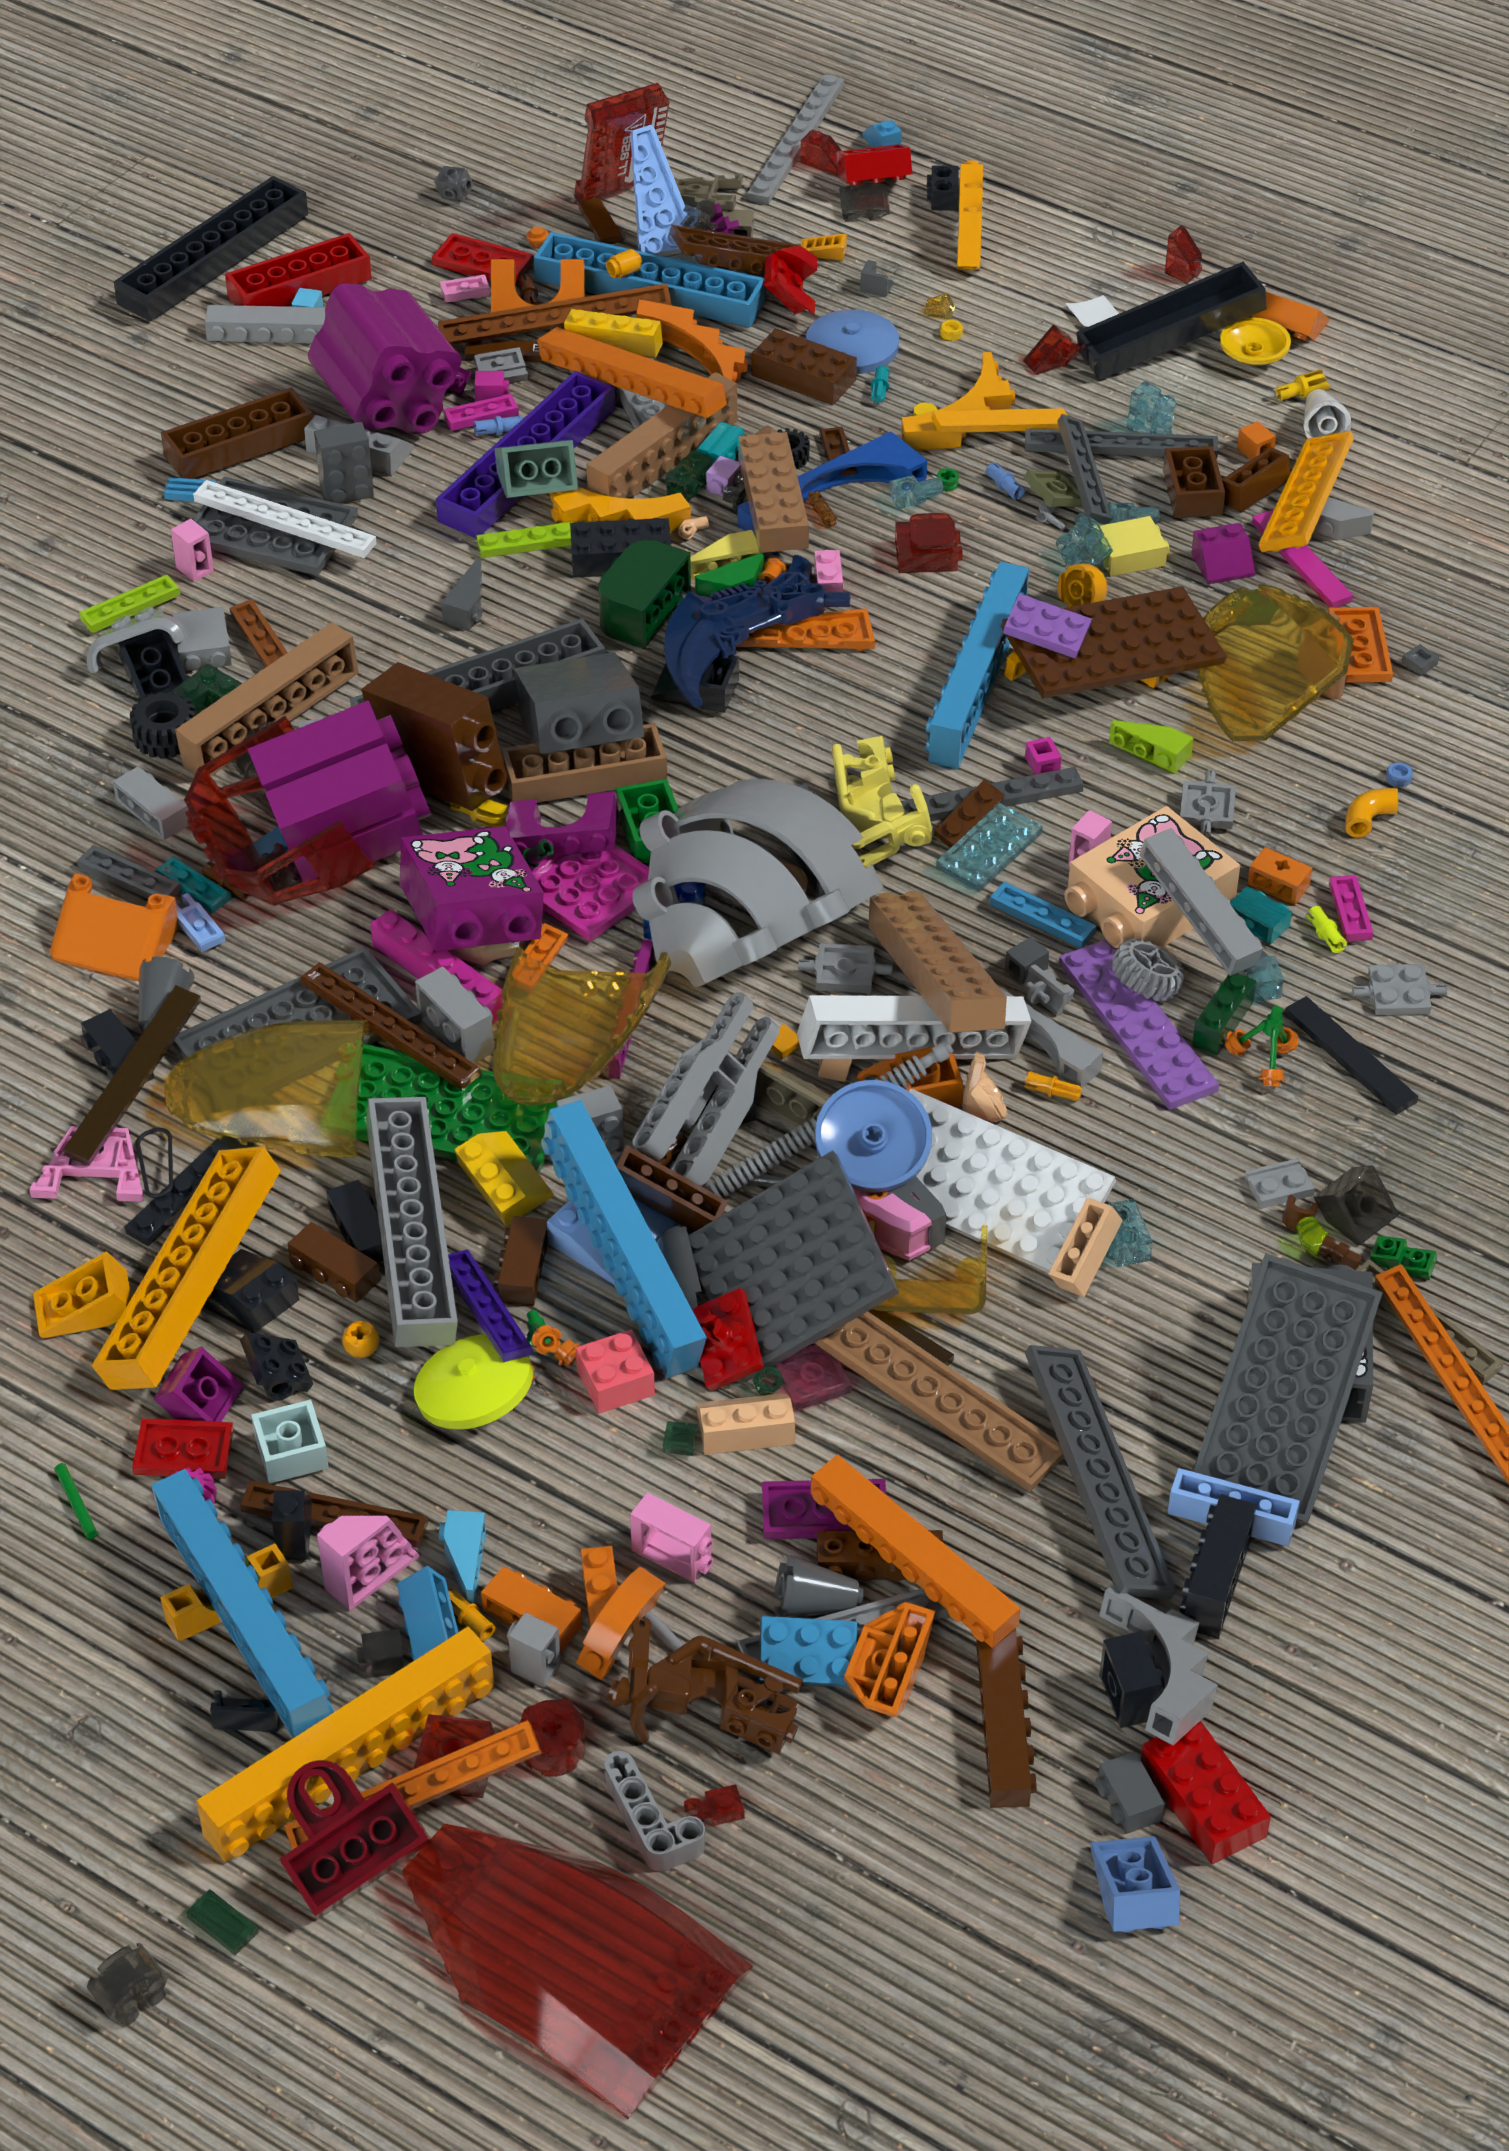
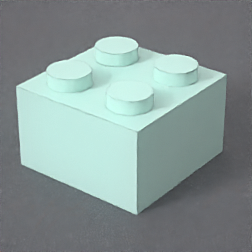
(290, 1441)

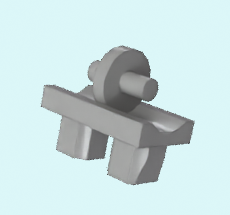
(1046, 990)

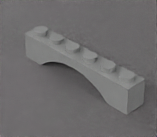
(1072, 1056)

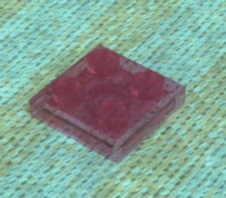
(813, 1377)

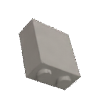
(206, 639)

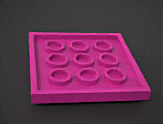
(590, 888)

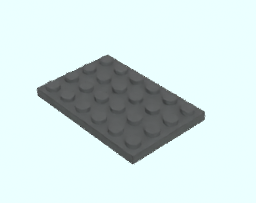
(266, 544)

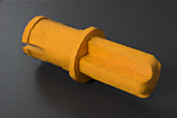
(1052, 1086)
(469, 1615)

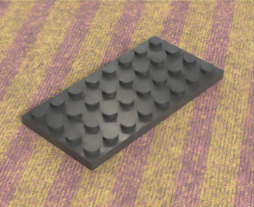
(297, 1003)
(1288, 1381)

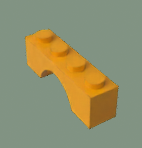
(190, 1611)

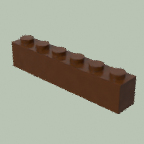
(1004, 1722)

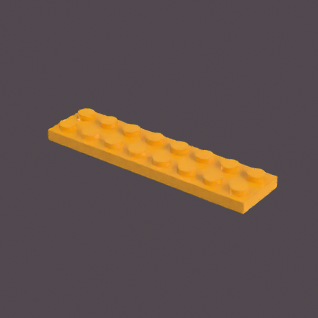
(1306, 492)

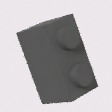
(1130, 1792)

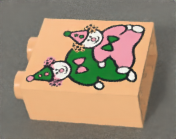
(1123, 894)

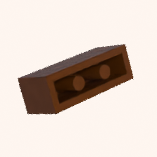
(1256, 479)
(522, 1260)
(333, 1262)

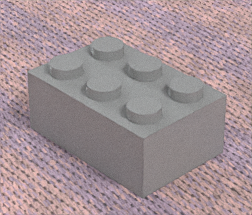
(455, 1015)

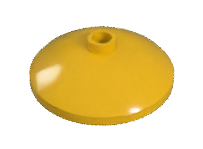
(1255, 341)

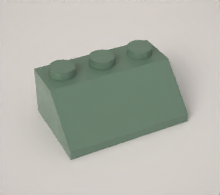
(537, 468)

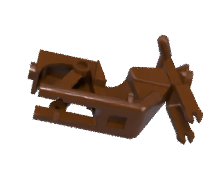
(708, 1670)

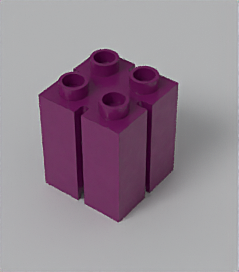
(345, 774)

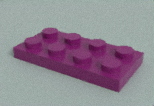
(793, 1512)

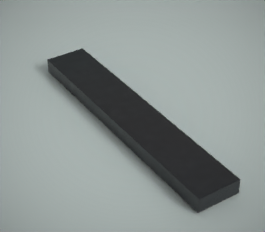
(1351, 1055)

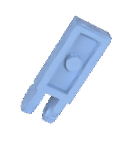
(199, 924)

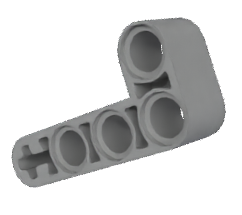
(644, 1809)

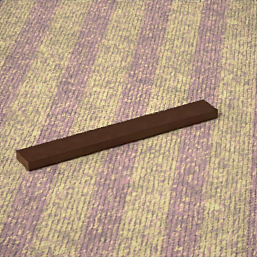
(391, 1026)

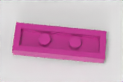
(465, 415)
(1350, 908)

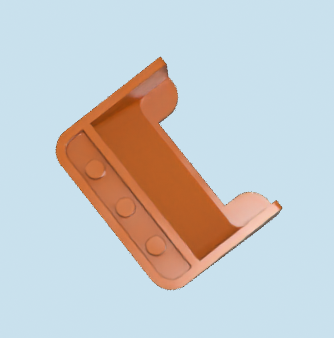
(111, 933)

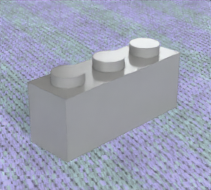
(151, 802)

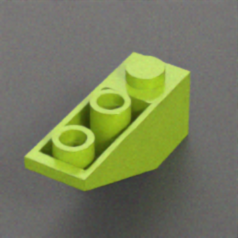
(1154, 743)

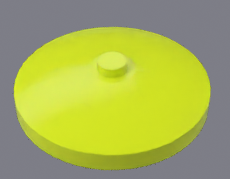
(470, 1384)

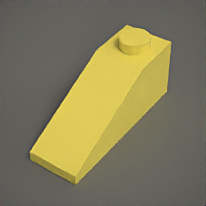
(724, 552)

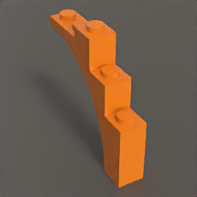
(698, 341)

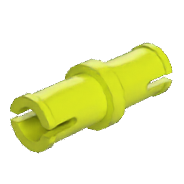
(1326, 929)

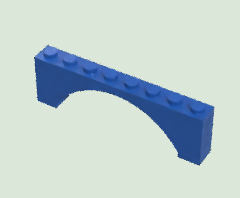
(875, 461)

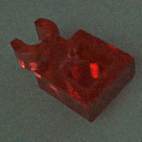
(720, 1805)

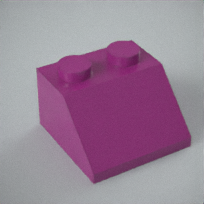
(1223, 553)
(198, 1388)

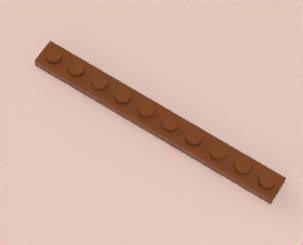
(547, 315)

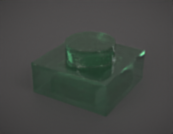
(680, 1438)

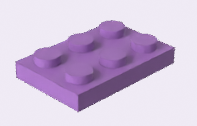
(1047, 626)

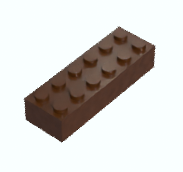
(236, 434)

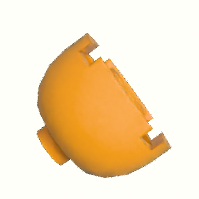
(1082, 585)

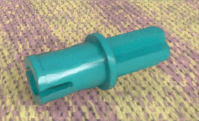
(880, 384)

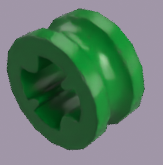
(949, 478)

